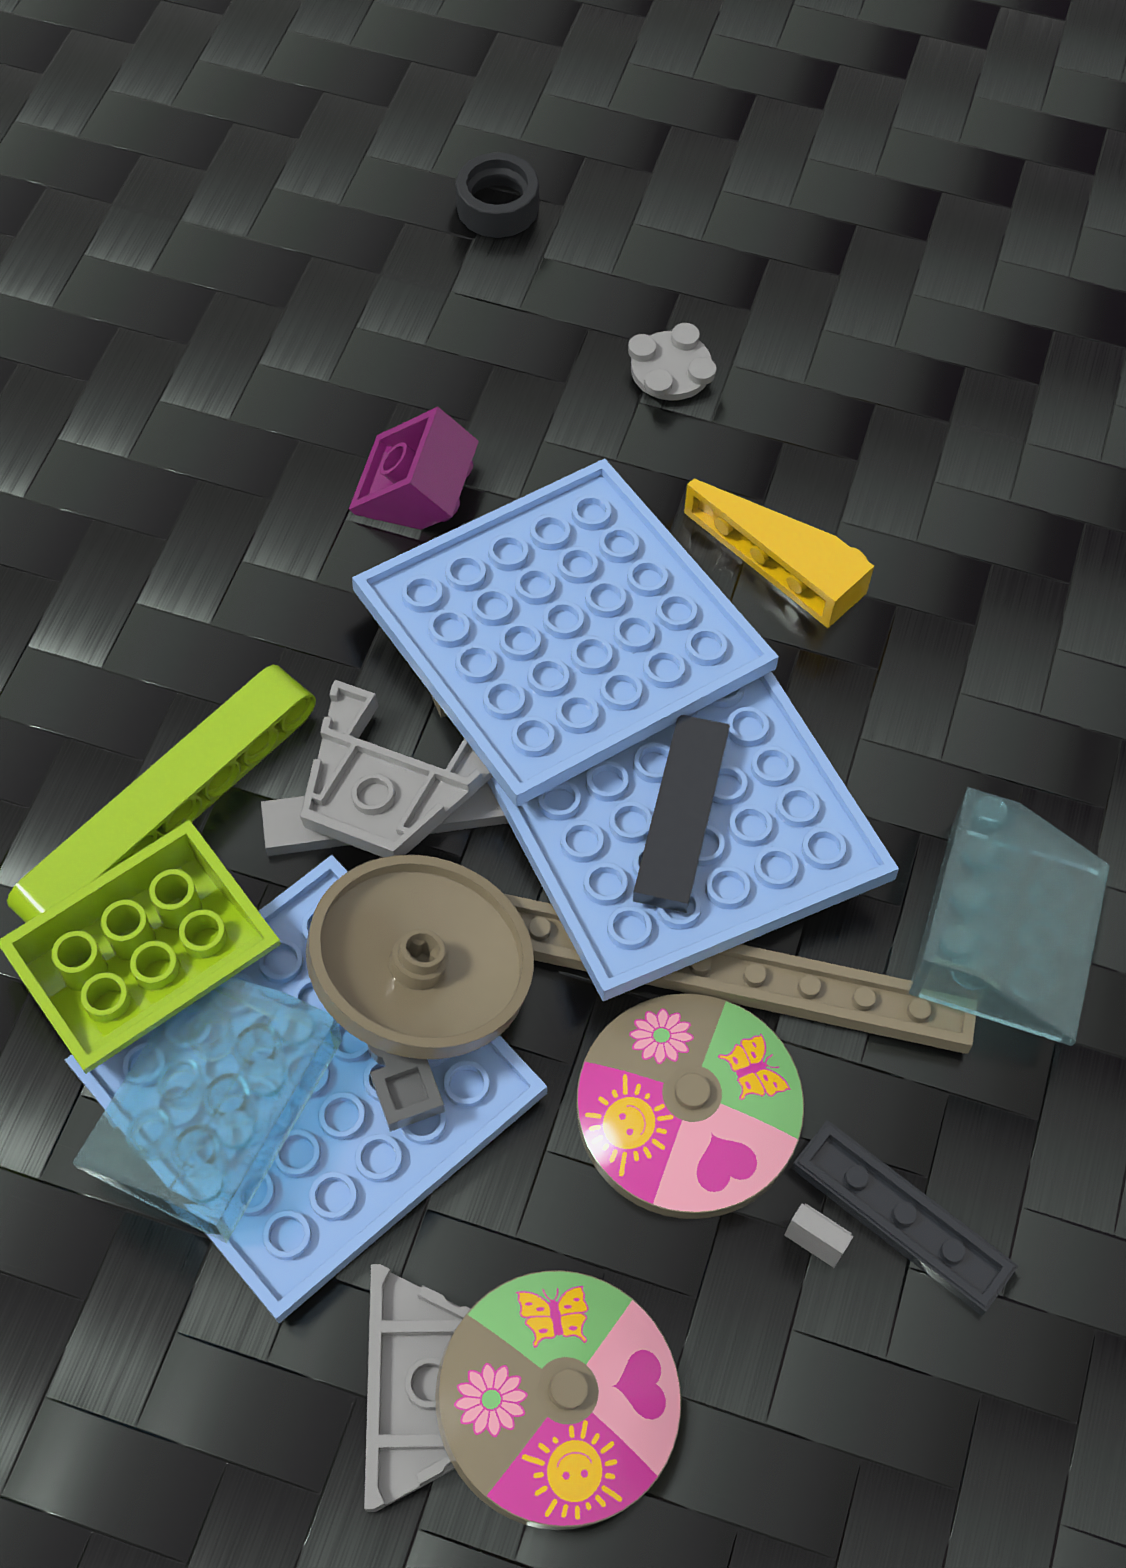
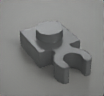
(405, 1089)

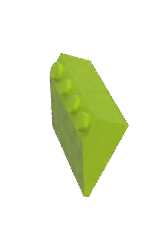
(138, 945)

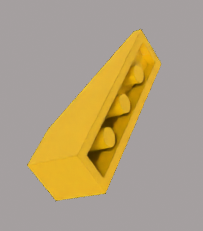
(795, 557)

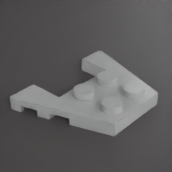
(375, 794)

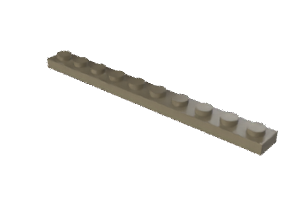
(784, 986)

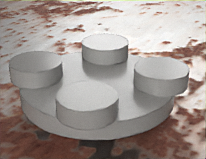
(671, 363)

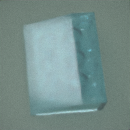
(1012, 920)
(212, 1103)

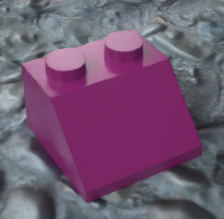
(416, 472)

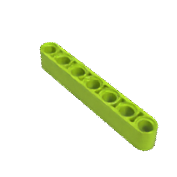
(172, 789)

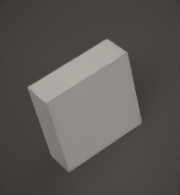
(818, 1234)

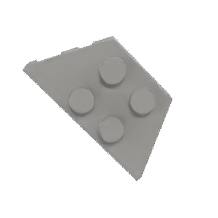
(405, 1351)

